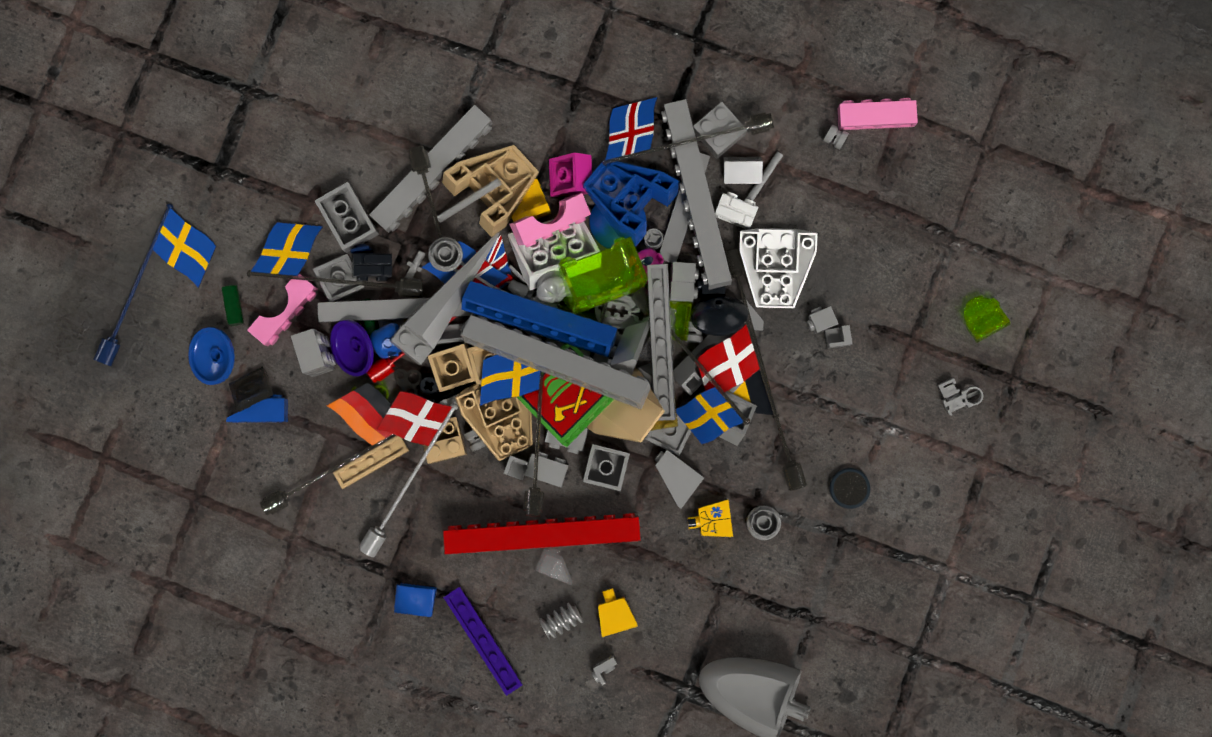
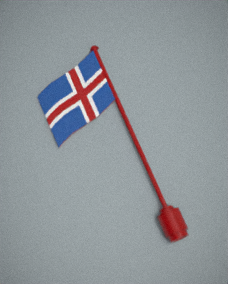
(486, 275)

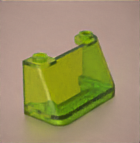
(602, 275)

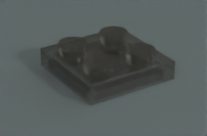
(250, 389)

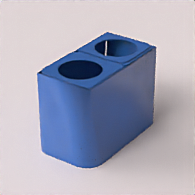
(415, 599)

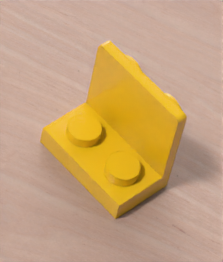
(533, 204)

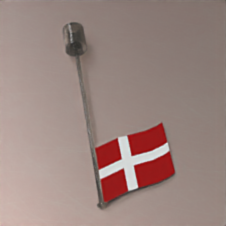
(732, 364)

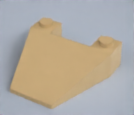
(505, 164)

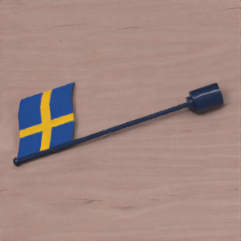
(179, 247)

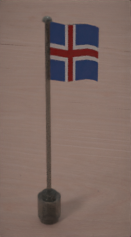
(633, 130)

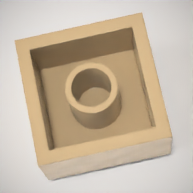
(452, 367)

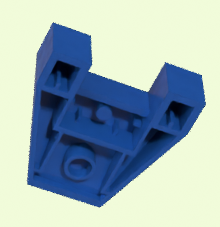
(624, 191)

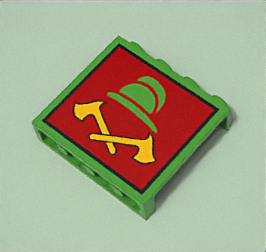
(565, 406)

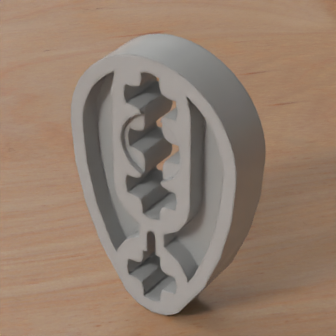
(617, 321)

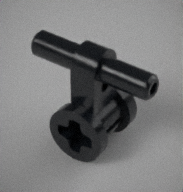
(434, 391)

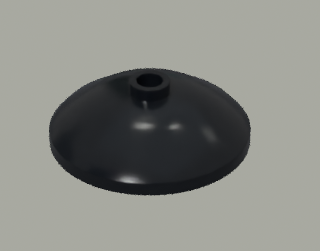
(719, 315)

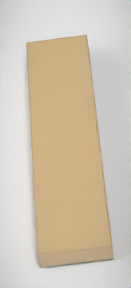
(370, 461)

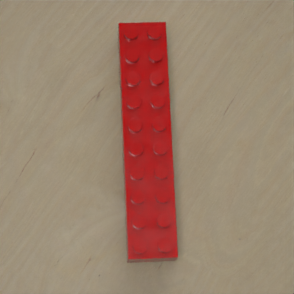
(541, 535)

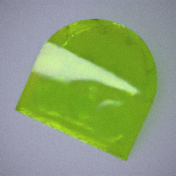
(984, 317)

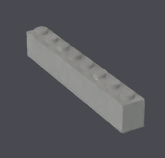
(442, 157)

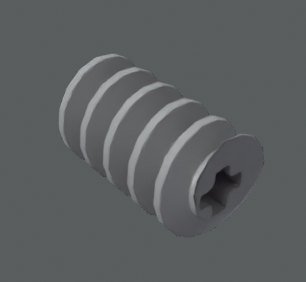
(561, 620)

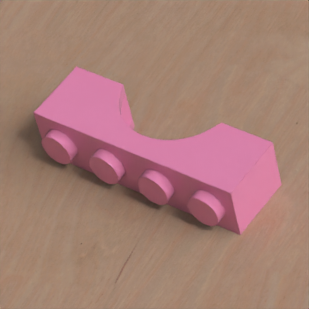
(571, 210)
(268, 329)

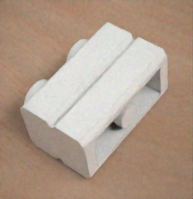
(736, 210)

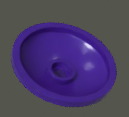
(352, 347)

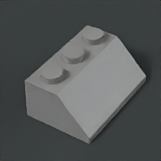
(629, 347)

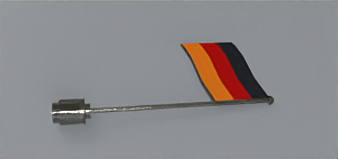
(363, 412)

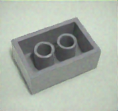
(346, 217)
(313, 352)

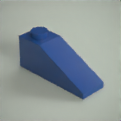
(268, 410)

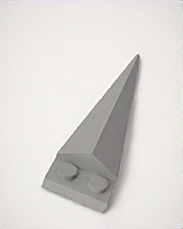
(425, 327)

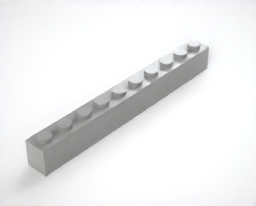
(697, 196)
(556, 362)

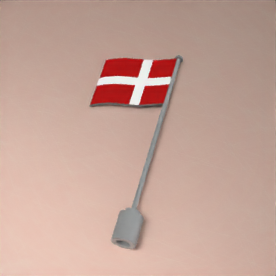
(417, 422)

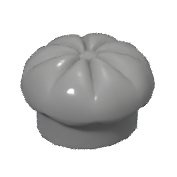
(445, 254)
(551, 287)
(763, 522)

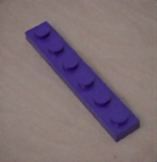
(483, 641)

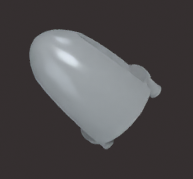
(753, 693)

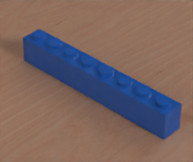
(539, 318)

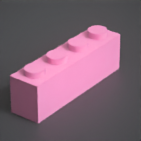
(877, 114)

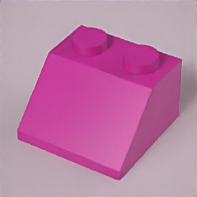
(569, 174)

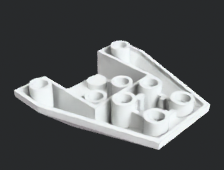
(777, 264)

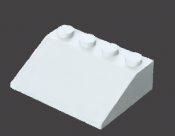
(547, 253)

